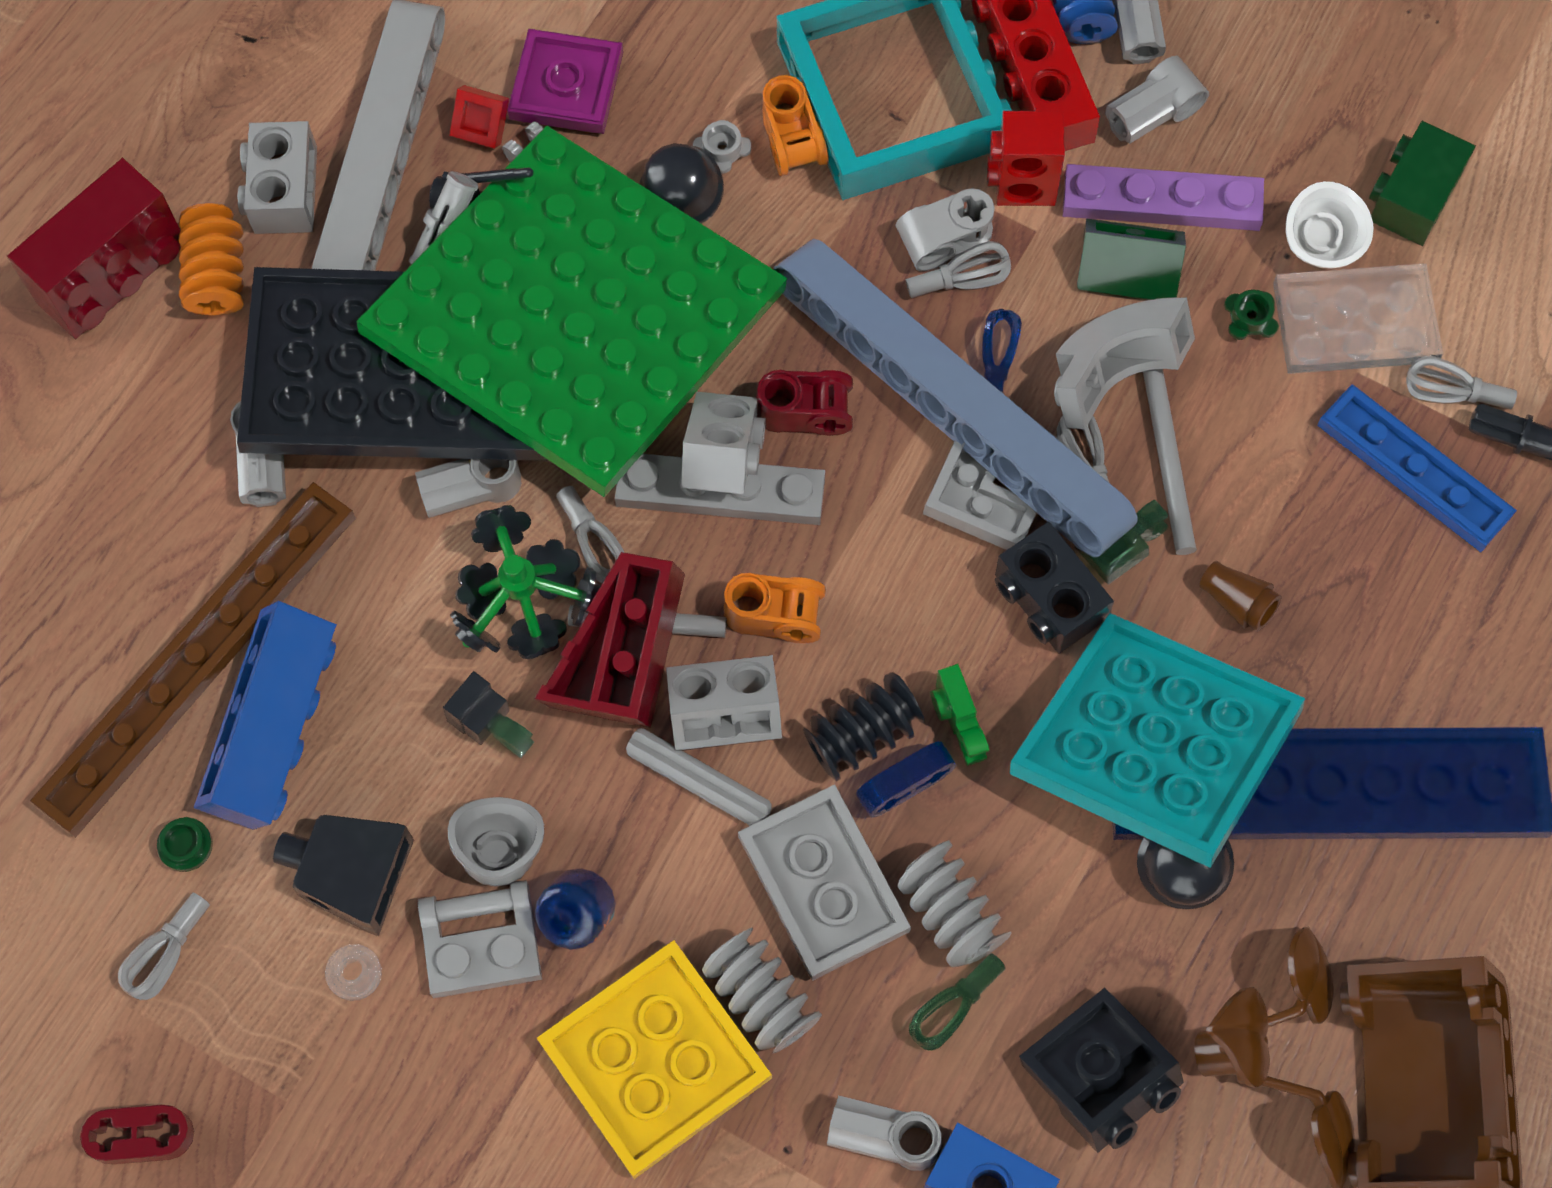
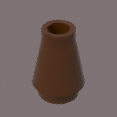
(1241, 595)

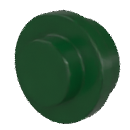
(184, 844)

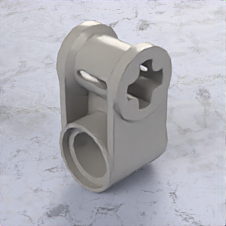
(945, 228)

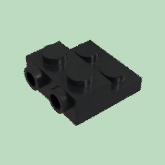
(1104, 1071)

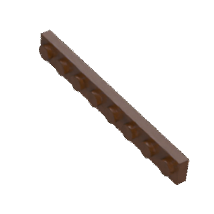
(192, 660)

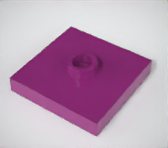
(565, 81)

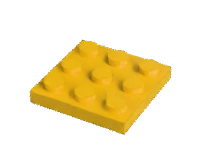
(654, 1059)

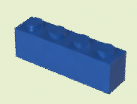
(267, 716)

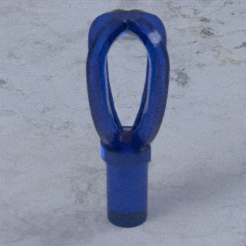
(999, 374)

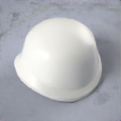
(1329, 225)

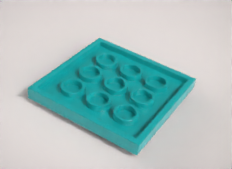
(1158, 738)

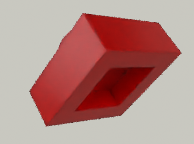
(479, 116)

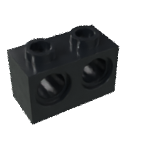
(1065, 582)

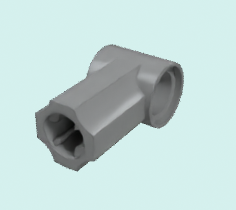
(1140, 30)
(1167, 93)
(259, 475)
(465, 484)
(878, 1132)

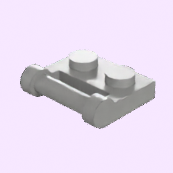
(485, 956)

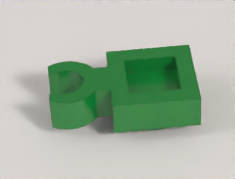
(954, 702)

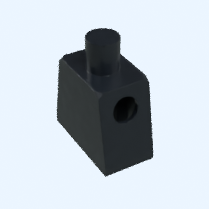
(348, 867)

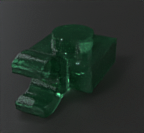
(1131, 546)

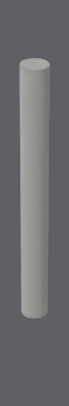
(1169, 462)

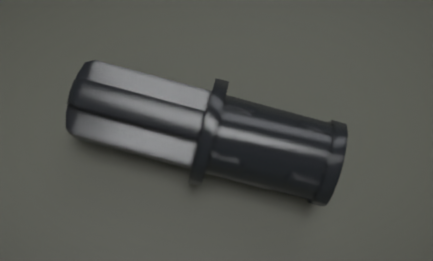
(1512, 431)

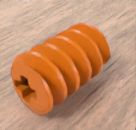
(210, 260)

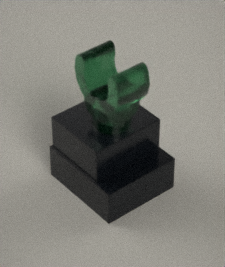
(481, 711)

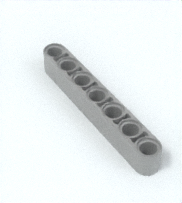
(381, 138)

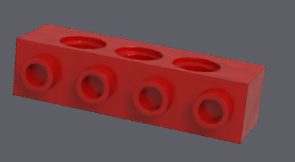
(1052, 75)

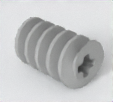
(950, 907)
(759, 992)

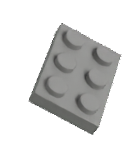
(824, 882)

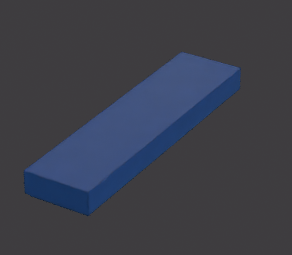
(1416, 468)

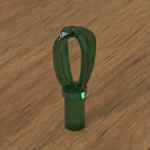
(968, 989)

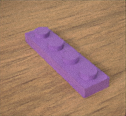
(1163, 197)

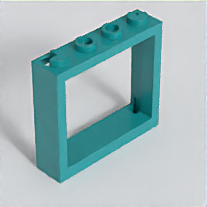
(911, 158)

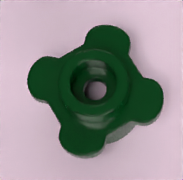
(1256, 302)

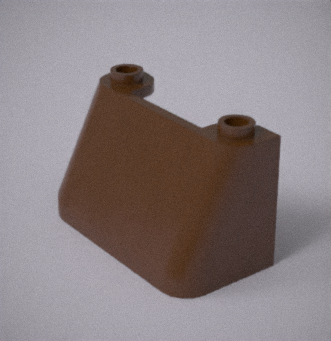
(1435, 1075)

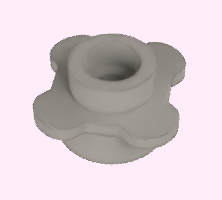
(723, 133)

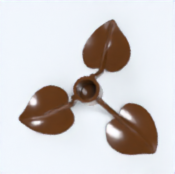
(1239, 1046)

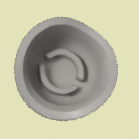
(496, 839)

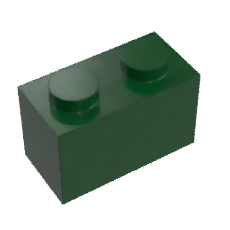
(1421, 182)

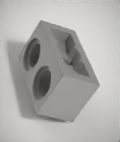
(288, 176)
(722, 443)
(724, 702)

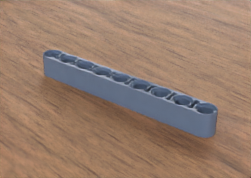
(957, 399)

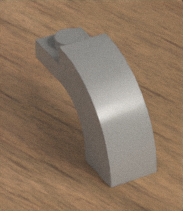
(1117, 346)

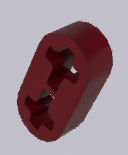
(138, 1147)

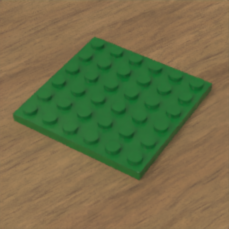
(573, 309)

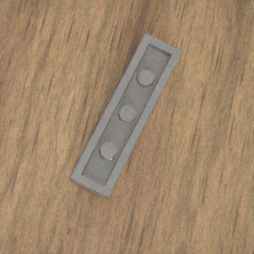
(771, 495)

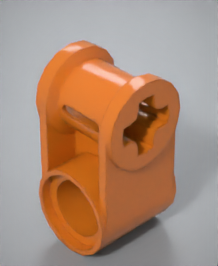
(792, 133)
(777, 608)

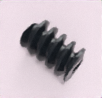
(863, 724)

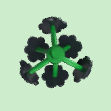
(545, 568)

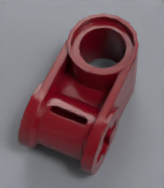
(809, 401)

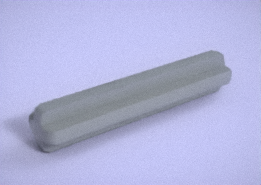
(698, 777)

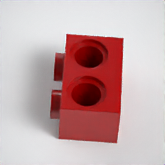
(1027, 158)

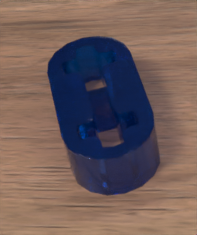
(906, 779)

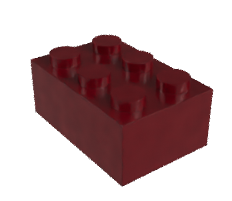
(98, 248)

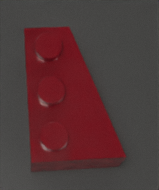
(621, 646)

